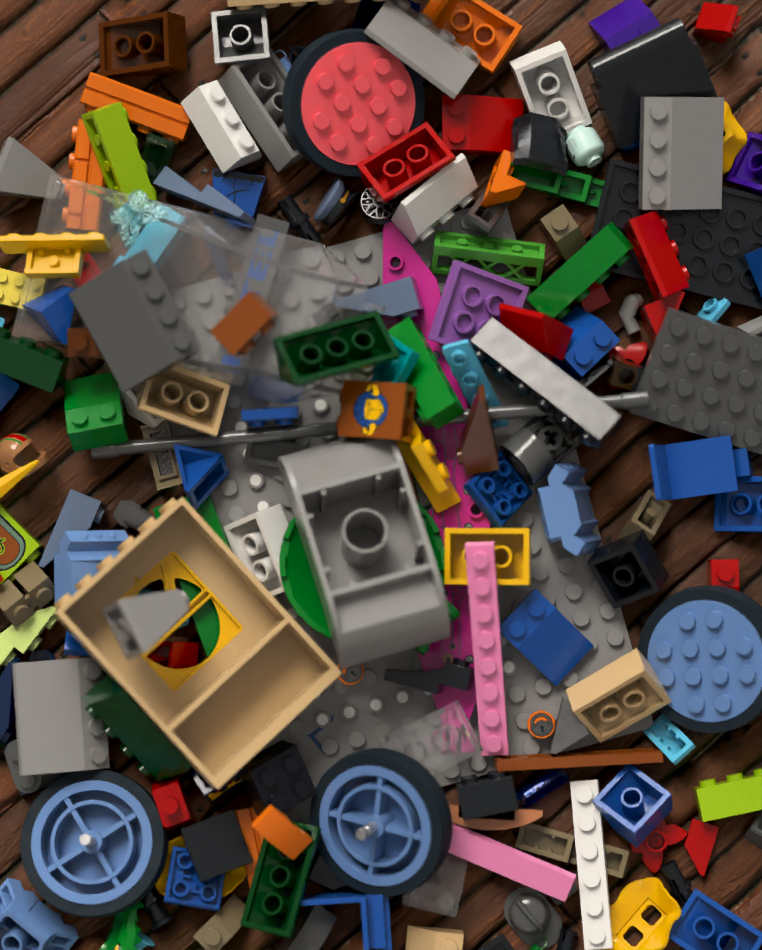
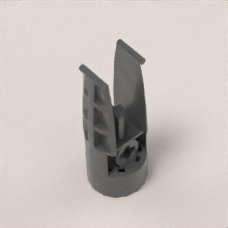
(528, 451)

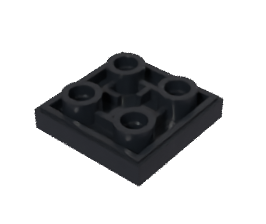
(216, 846)

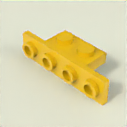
(54, 254)
(429, 471)

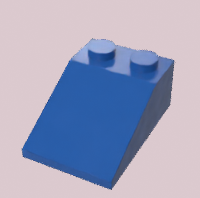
(740, 509)
(545, 637)
(712, 927)

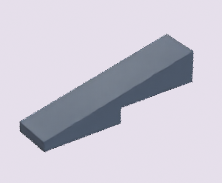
(209, 198)

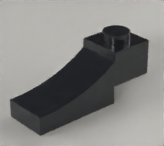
(453, 674)

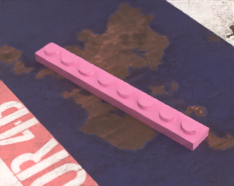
(487, 648)

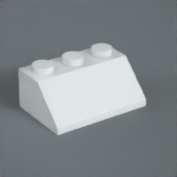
(220, 127)
(436, 200)
(258, 544)

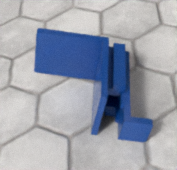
(698, 467)
(374, 914)

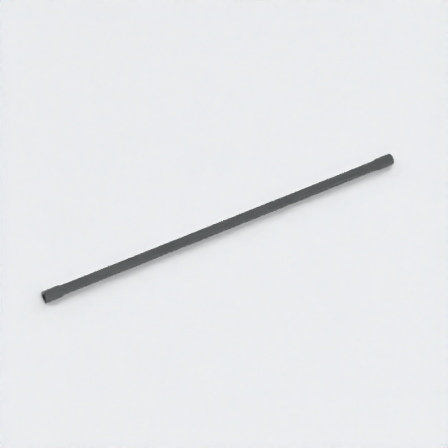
(624, 401)

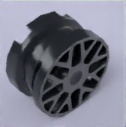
(378, 212)

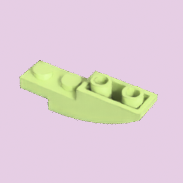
(26, 635)

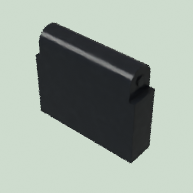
(651, 65)

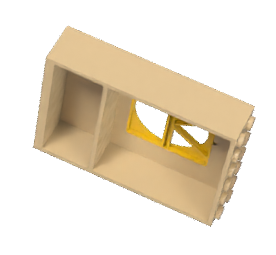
(251, 681)

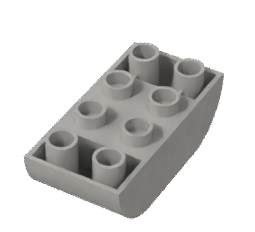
(366, 547)

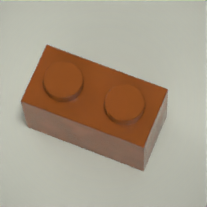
(245, 324)

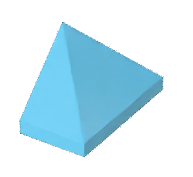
(669, 739)

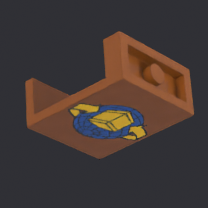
(376, 410)

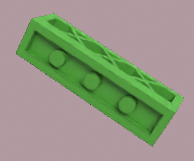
(494, 250)

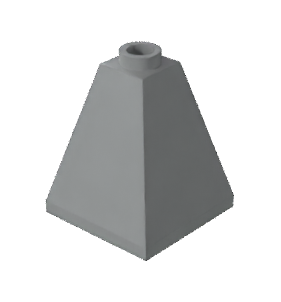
(22, 172)
(144, 619)

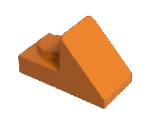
(501, 184)

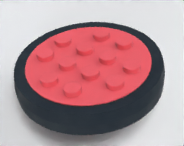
(349, 100)

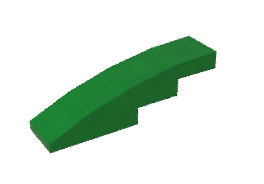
(571, 187)

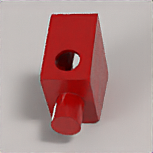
(172, 803)

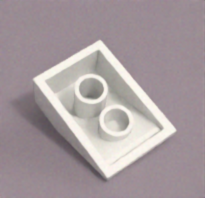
(551, 86)

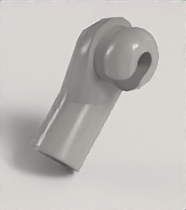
(628, 311)

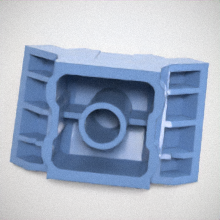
(568, 510)
(80, 555)
(29, 923)

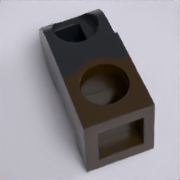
(624, 374)

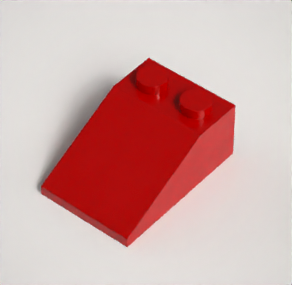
(478, 123)

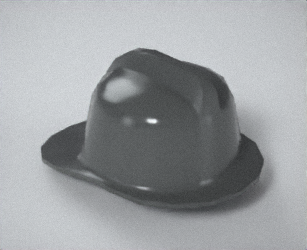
(532, 917)

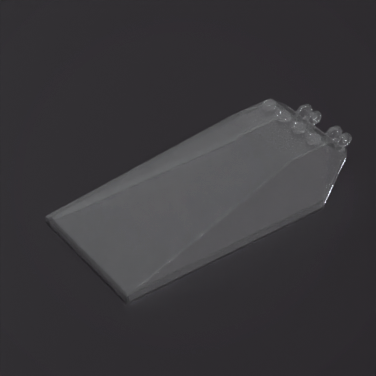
(208, 270)

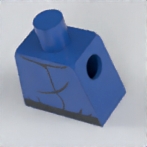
(241, 189)

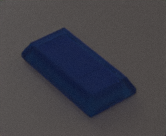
(542, 787)

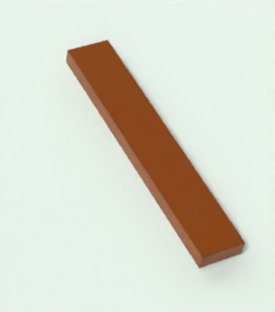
(578, 759)

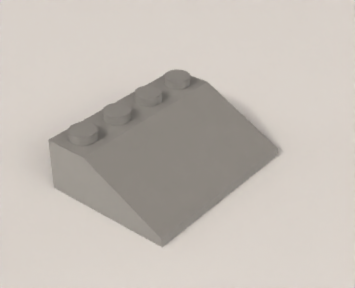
(681, 153)
(51, 718)

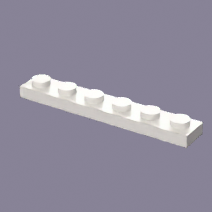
(591, 866)

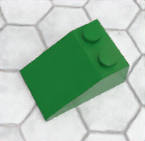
(94, 412)

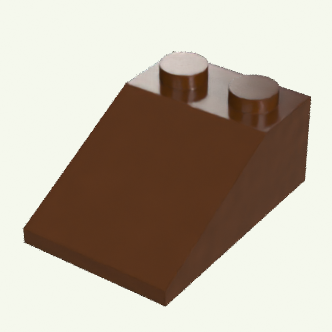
(143, 45)

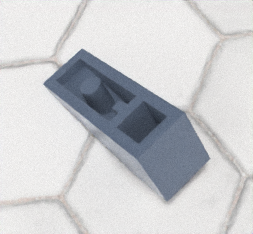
(398, 297)
(78, 514)

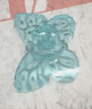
(134, 215)

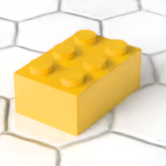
(511, 554)

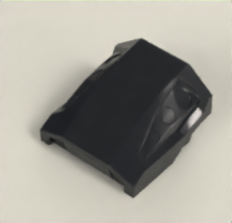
(539, 143)

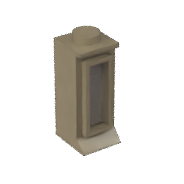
(163, 463)

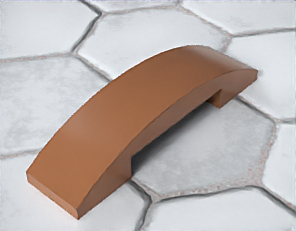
(521, 818)

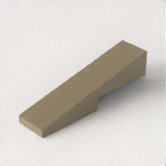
(562, 847)

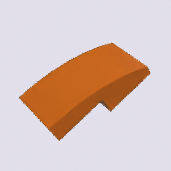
(281, 832)

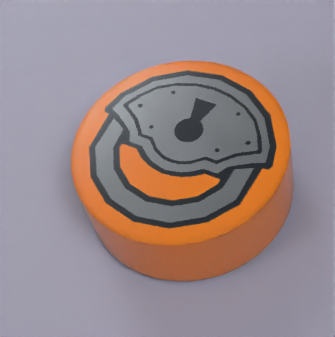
(351, 674)
(541, 724)

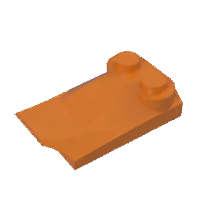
(478, 27)

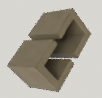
(38, 592)

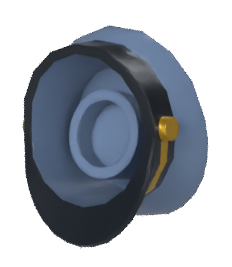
(333, 201)

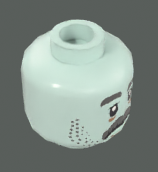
(584, 146)

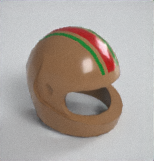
(18, 451)

